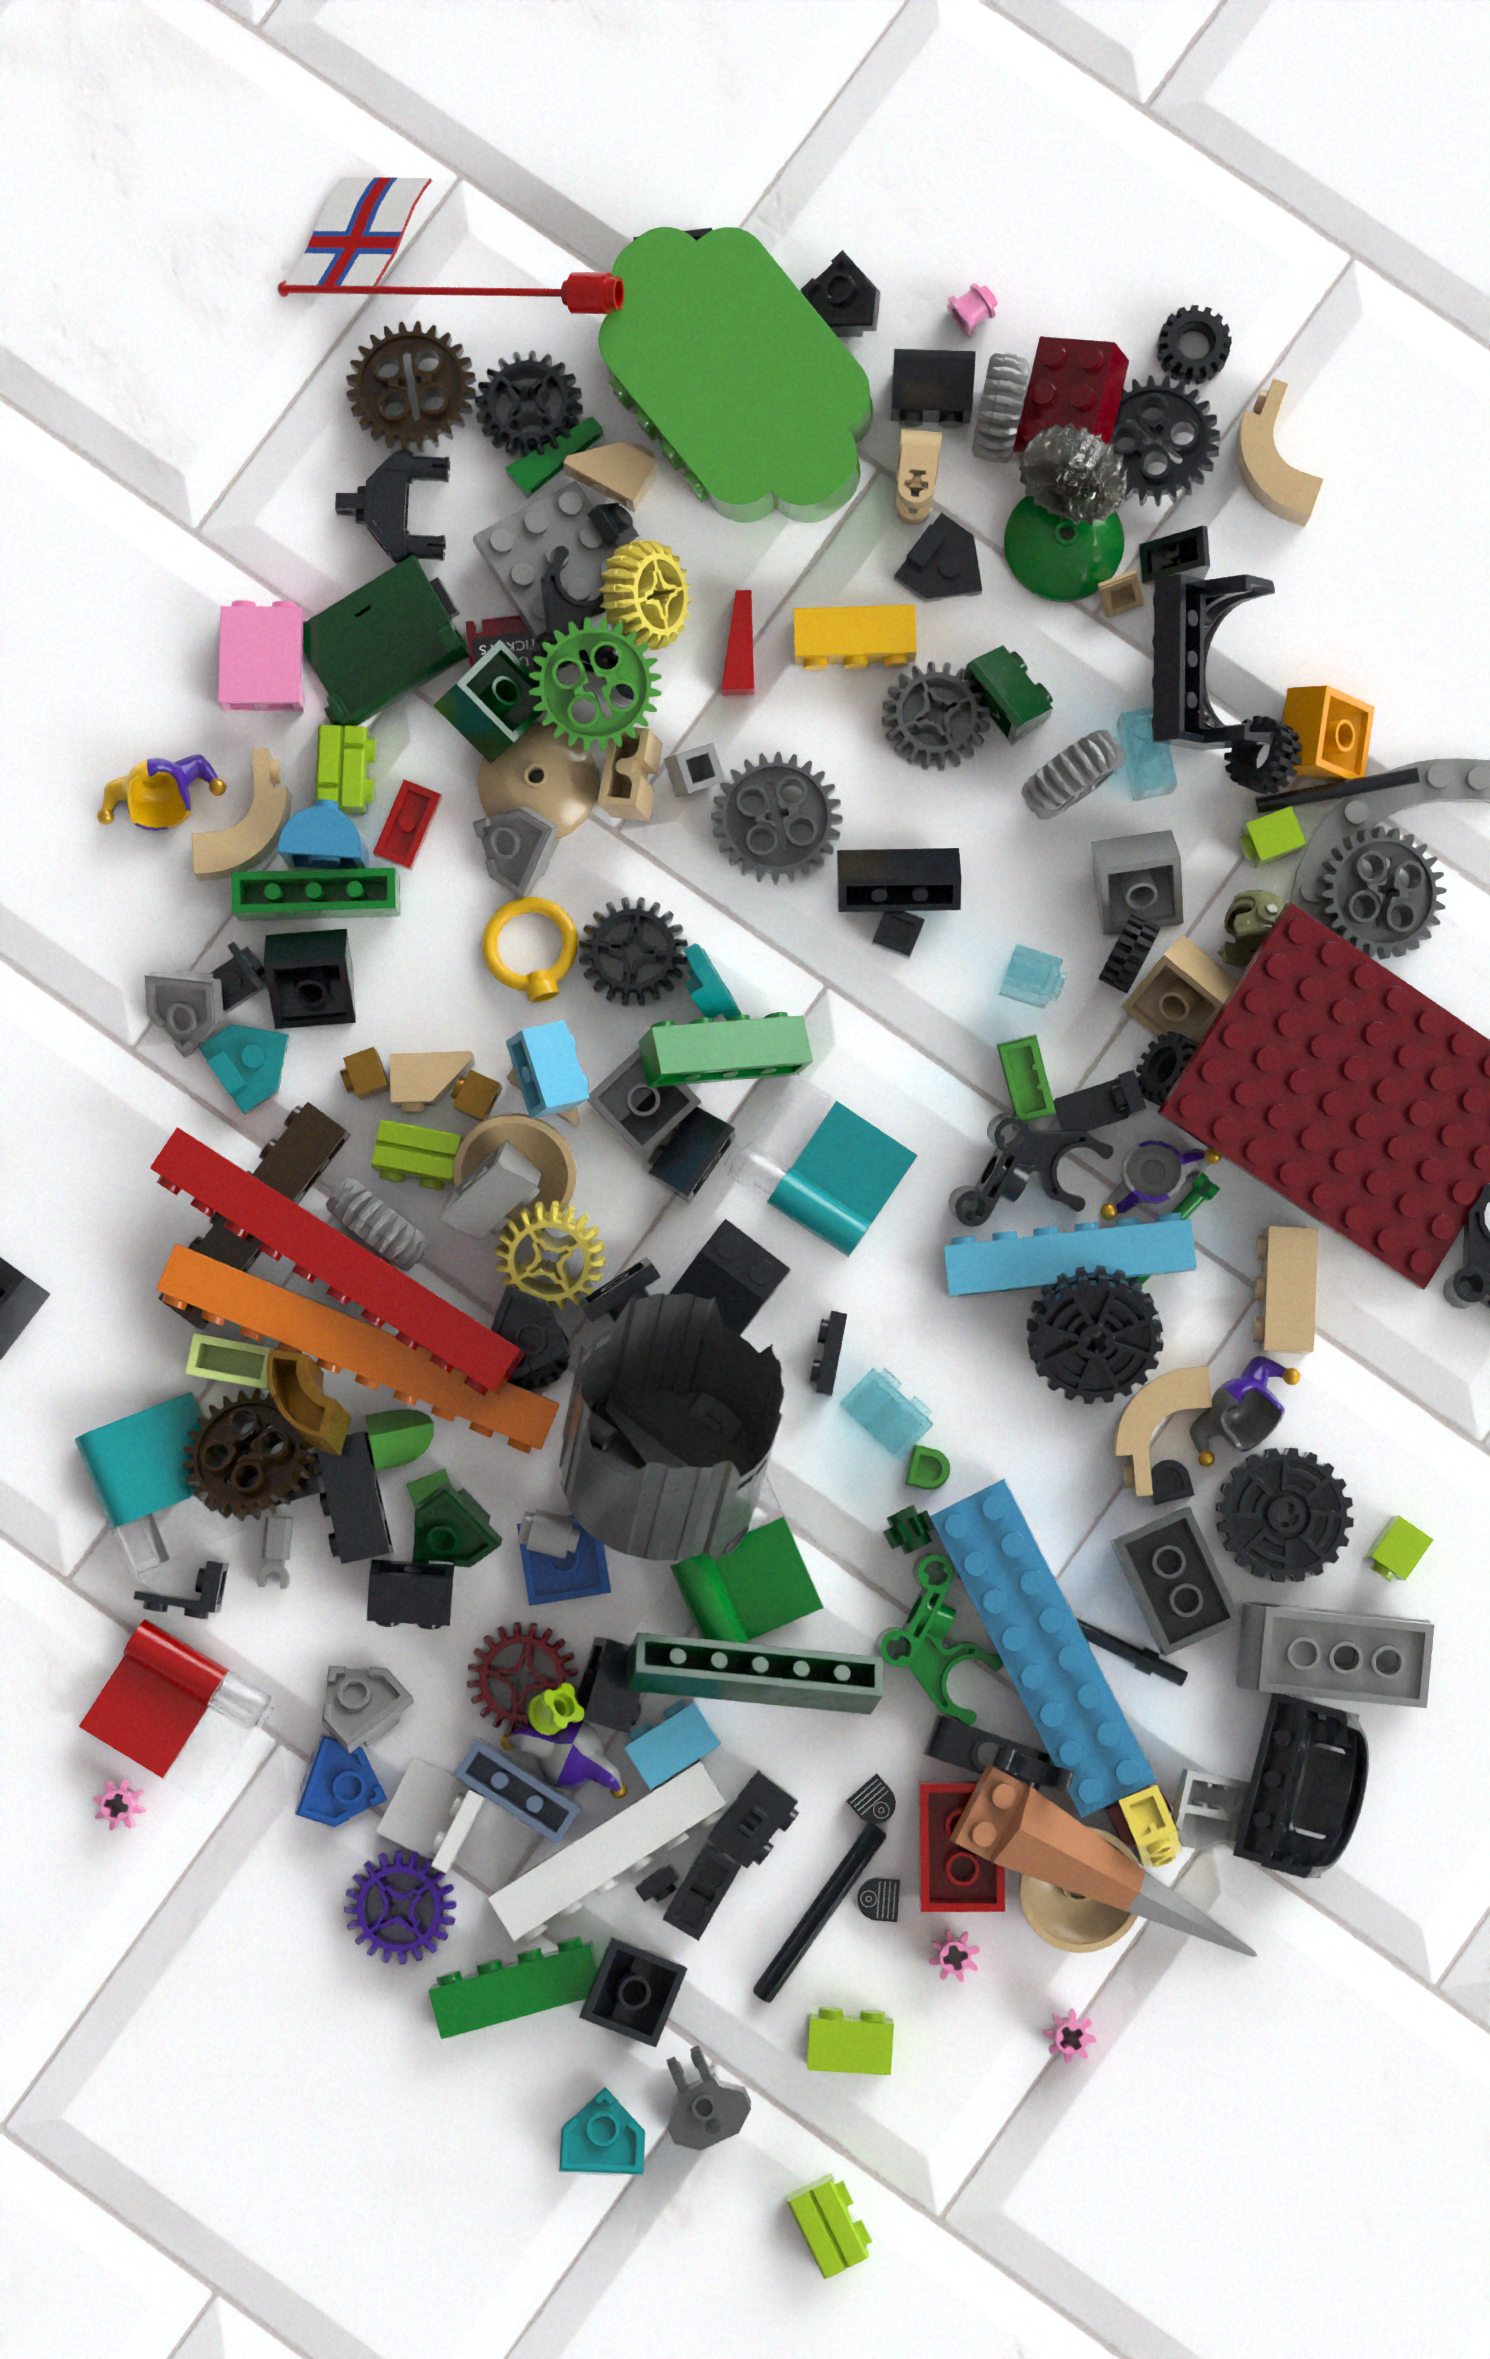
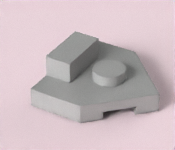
(517, 847)
(185, 1006)
(362, 1705)

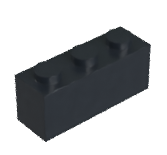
(899, 880)
(353, 1501)

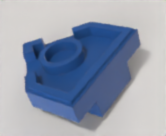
(337, 1784)

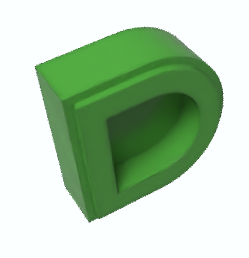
(927, 1468)

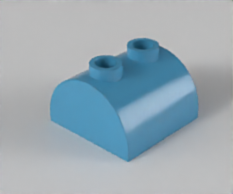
(323, 839)

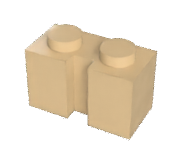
(625, 773)

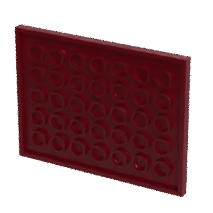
(1344, 1096)

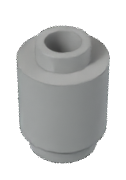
(549, 1533)

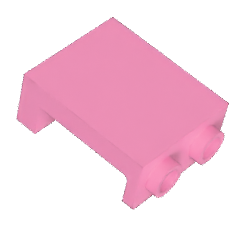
(261, 657)

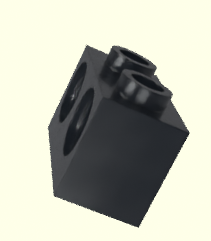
(701, 1891)

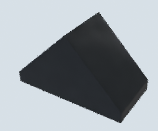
(1176, 554)

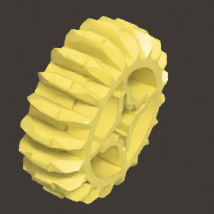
(646, 593)
(558, 1271)

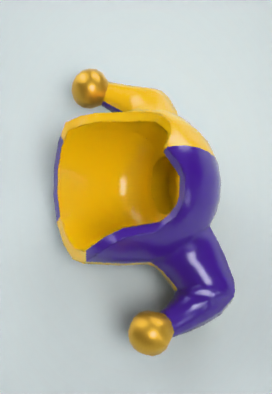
(158, 791)

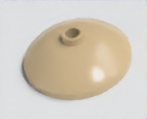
(568, 782)
(536, 1142)
(1071, 1919)

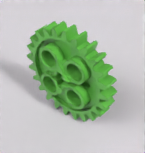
(560, 698)

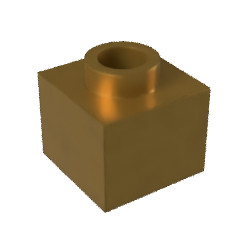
(365, 1074)
(475, 1095)

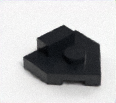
(844, 298)
(942, 563)
(532, 1327)

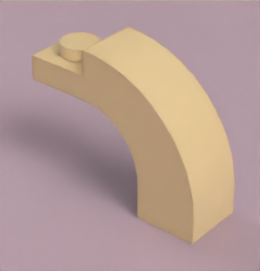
(1265, 473)
(255, 835)
(1145, 1410)

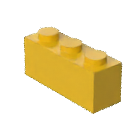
(854, 636)

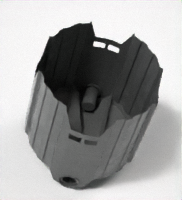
(664, 1472)

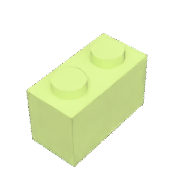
(228, 1361)

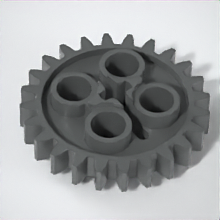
(811, 810)
(1413, 903)

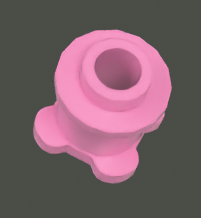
(972, 307)

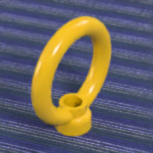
(540, 984)

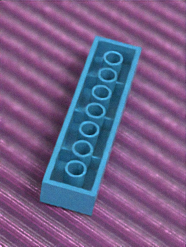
(1043, 1647)

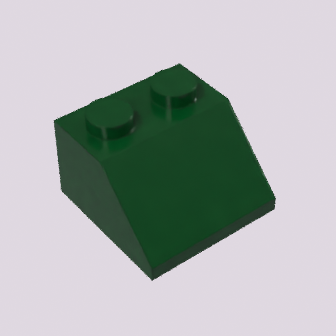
(1010, 694)
(492, 702)

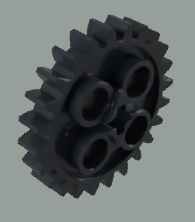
(1179, 415)

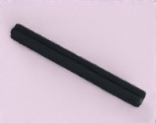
(819, 1913)

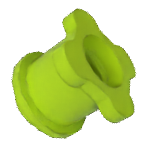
(554, 1710)

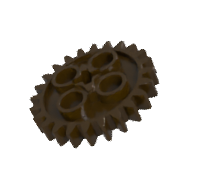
(446, 381)
(223, 1436)

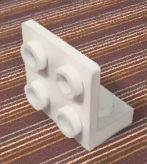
(431, 1813)

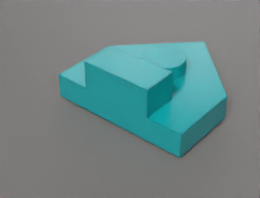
(707, 986)
(247, 1063)
(602, 2140)

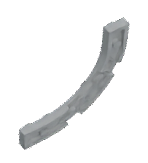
(1439, 782)

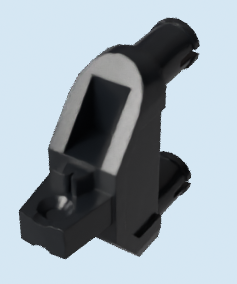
(385, 505)

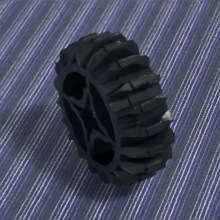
(506, 383)
(615, 949)

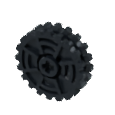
(1100, 1364)
(1313, 1500)

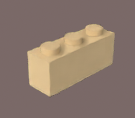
(1286, 1289)

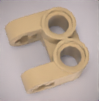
(917, 473)

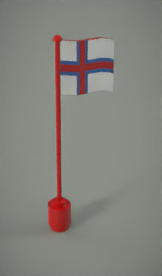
(363, 232)

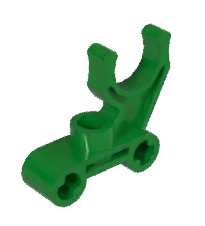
(924, 1635)

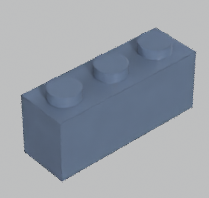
(518, 1790)

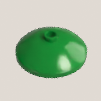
(1060, 567)

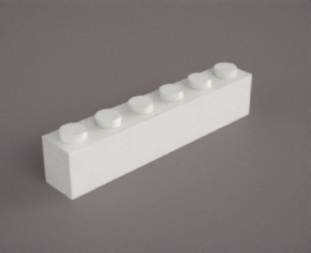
(608, 1850)

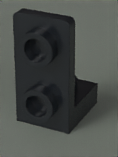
(239, 977)
(1101, 1104)
(209, 1583)

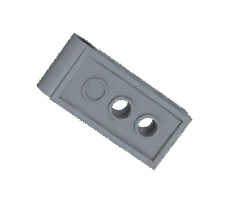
(1295, 1647)

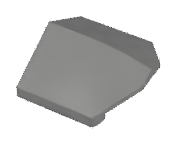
(1208, 1808)

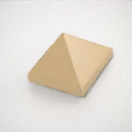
(1120, 593)

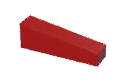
(739, 663)

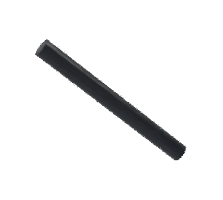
(1337, 789)

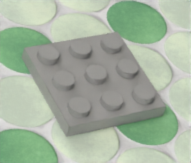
(522, 545)

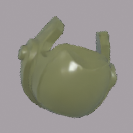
(1249, 922)

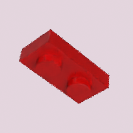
(407, 825)

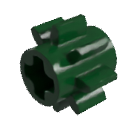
(909, 1529)

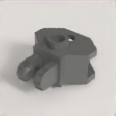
(701, 2102)

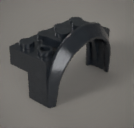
(1184, 625)
(1329, 1793)

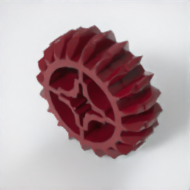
(487, 1670)

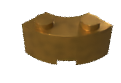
(299, 1395)

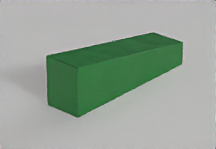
(536, 470)

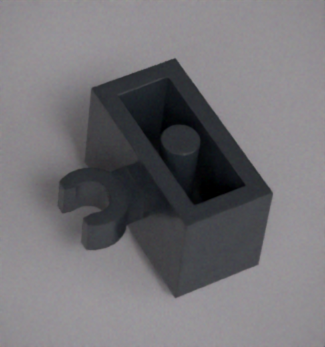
(754, 1819)

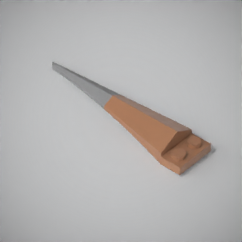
(1035, 1837)

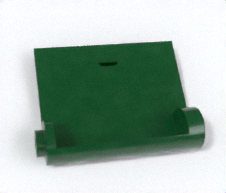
(381, 643)

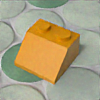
(1331, 730)

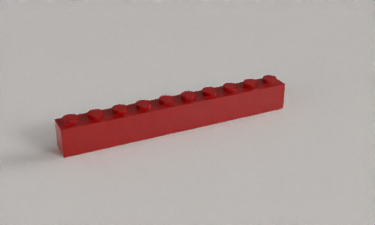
(337, 1261)

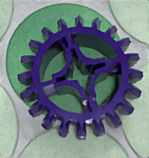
(412, 1923)

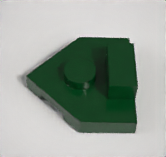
(452, 1529)

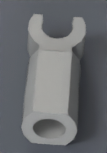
(276, 1550)

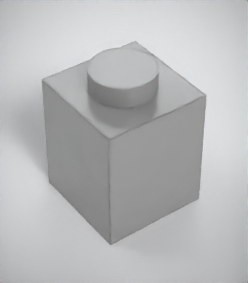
(694, 770)

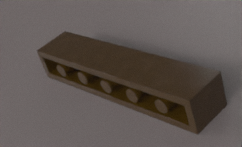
(290, 1168)

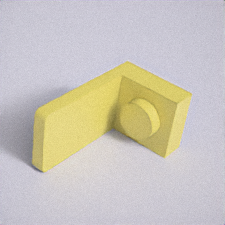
(1151, 1827)

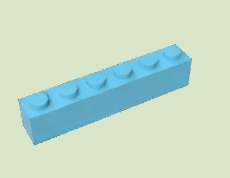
(1036, 1260)

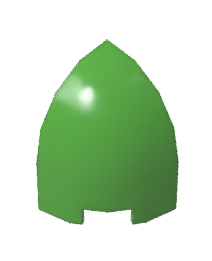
(398, 1436)

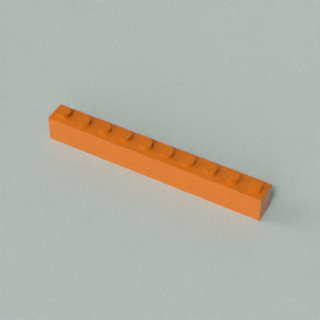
(350, 1344)

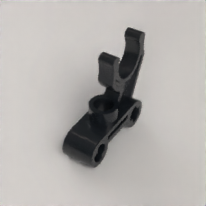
(563, 608)
(1015, 1161)
(1475, 1259)
(959, 1746)

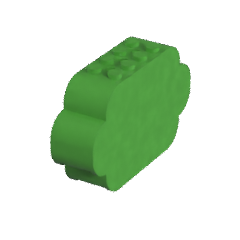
(736, 375)

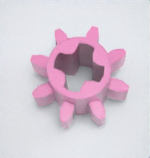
(109, 1810)
(965, 1960)
(1066, 2046)

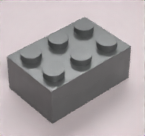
(1175, 1581)

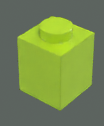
(1271, 837)
(1398, 1549)

